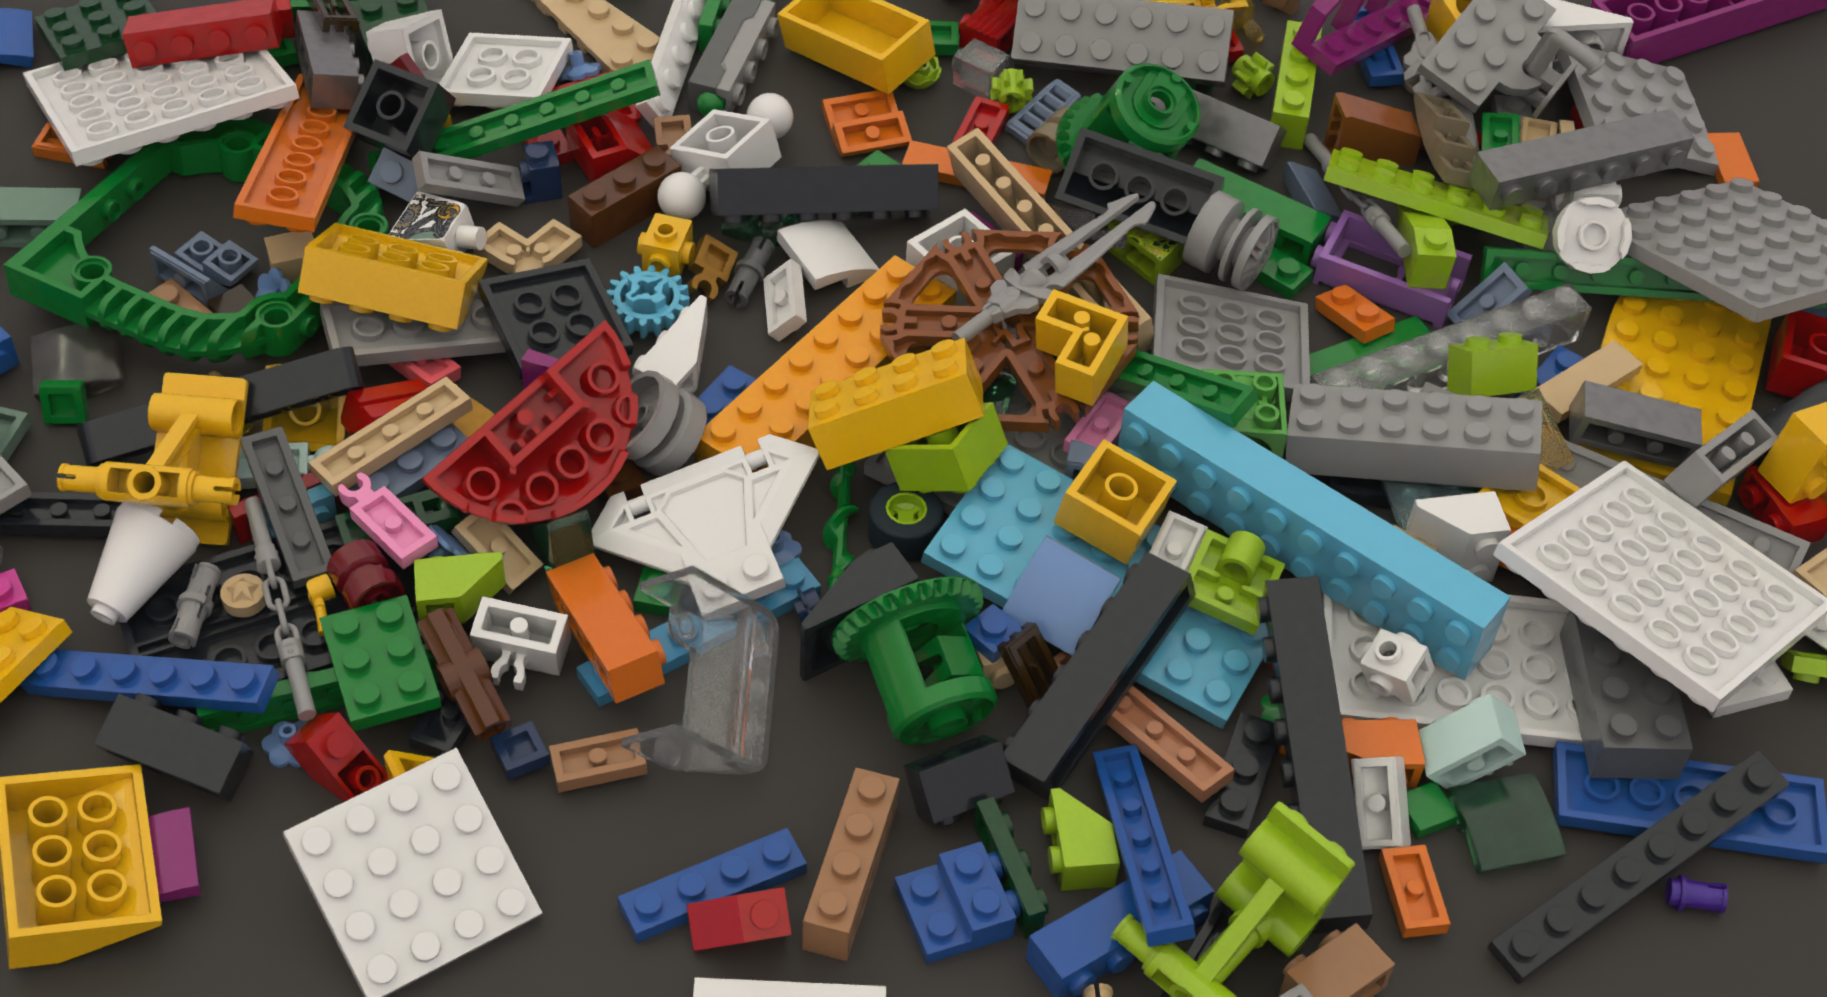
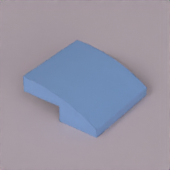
(1061, 594)

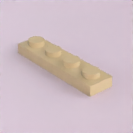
(391, 435)

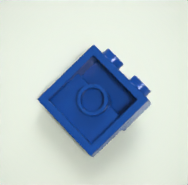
(958, 903)

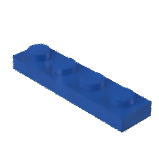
(739, 871)

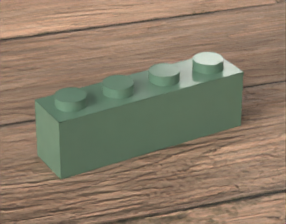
(31, 210)

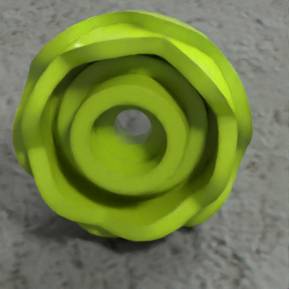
(925, 75)

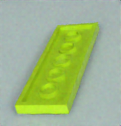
(1423, 193)

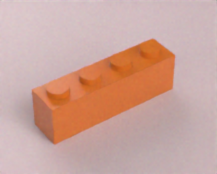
(607, 628)

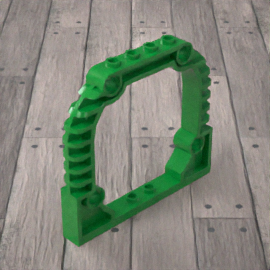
(82, 288)

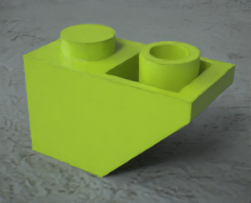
(457, 582)
(1082, 843)

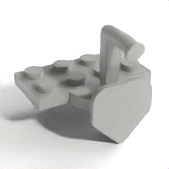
(1500, 49)

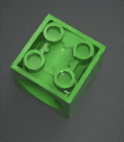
(1267, 417)

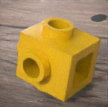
(667, 244)

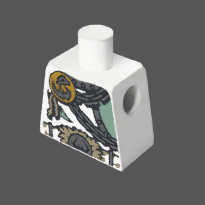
(439, 223)

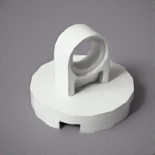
(1591, 235)

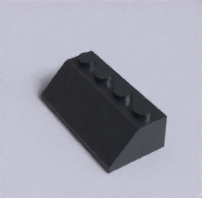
(1110, 169)

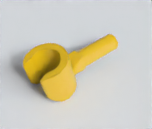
(320, 590)

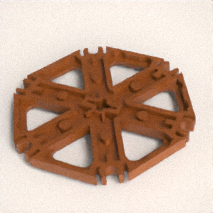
(974, 274)

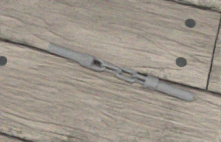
(1370, 210)
(290, 649)

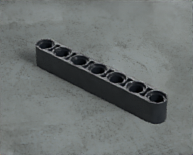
(269, 394)

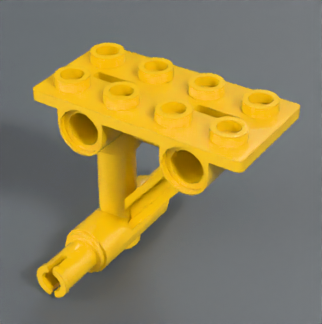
(192, 460)

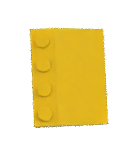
(391, 276)
(75, 863)

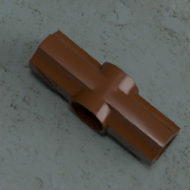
(464, 673)

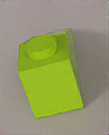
(1431, 245)

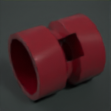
(363, 574)

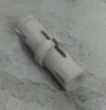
(194, 605)

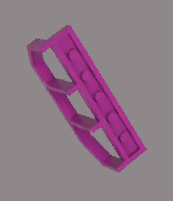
(1353, 39)

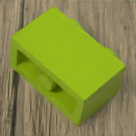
(1492, 365)

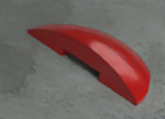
(550, 443)

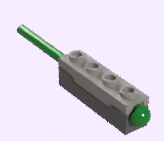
(732, 56)

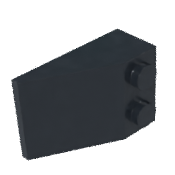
(863, 580)

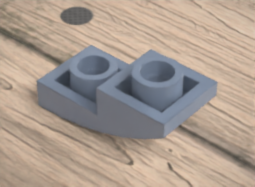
(217, 261)

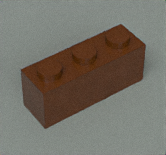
(620, 197)

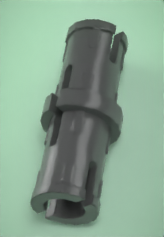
(749, 272)

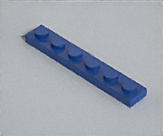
(168, 680)
(1143, 846)

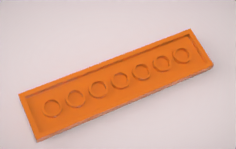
(296, 166)

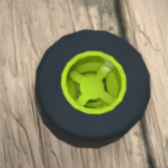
(905, 519)

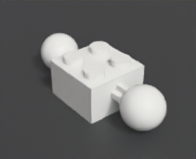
(721, 143)

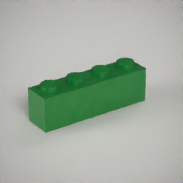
(1300, 225)

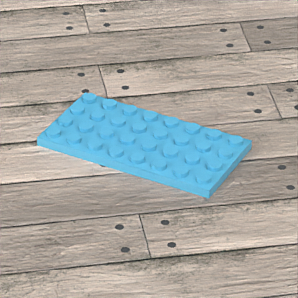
(1000, 527)

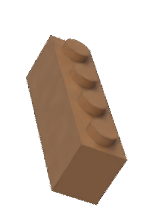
(850, 864)

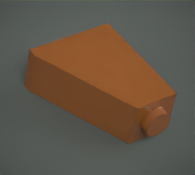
(1372, 130)

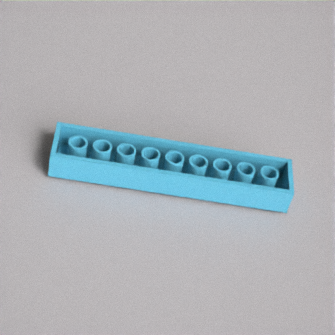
(1316, 530)

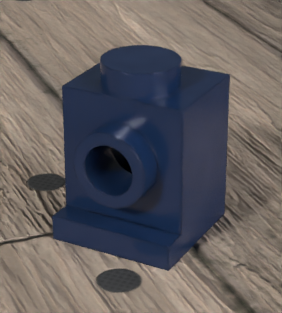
(540, 172)

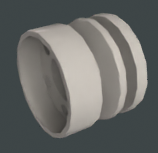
(1228, 238)

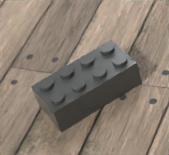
(1624, 711)

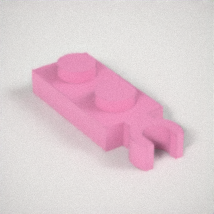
(388, 522)

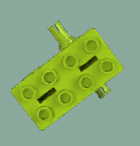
(1275, 897)

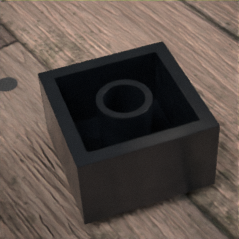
(399, 110)

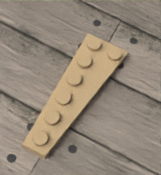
(602, 31)

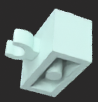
(1471, 742)

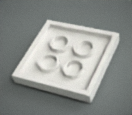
(505, 69)

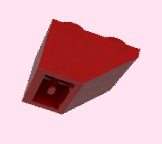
(606, 143)

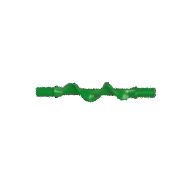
(836, 527)

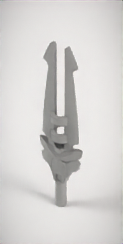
(1422, 46)
(1026, 291)

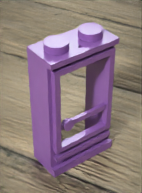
(1377, 287)

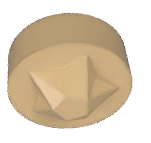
(243, 595)

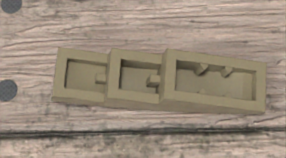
(1444, 138)

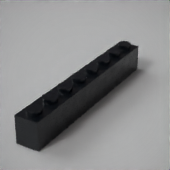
(1313, 733)

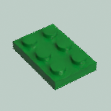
(380, 663)

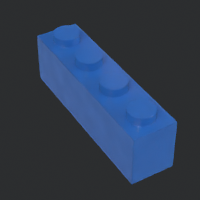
(1080, 945)

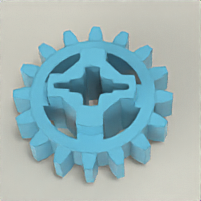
(648, 299)

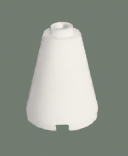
(137, 560)

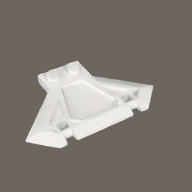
(713, 515)

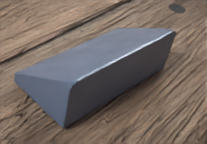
(1309, 189)
(191, 280)

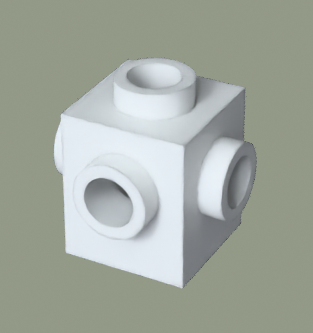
(1396, 665)

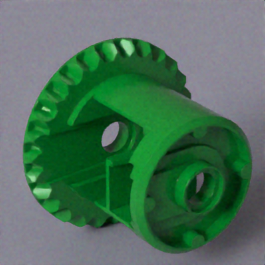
(1132, 117)
(922, 628)

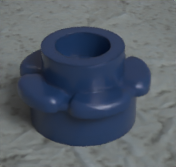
(806, 602)

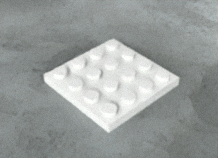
(412, 875)

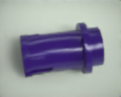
(1695, 894)

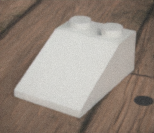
(1590, 27)

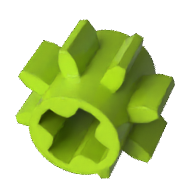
(1252, 75)
(1012, 89)

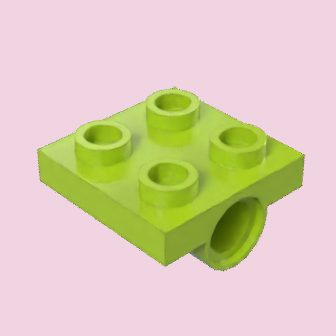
(1231, 576)

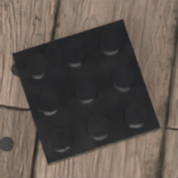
(549, 309)

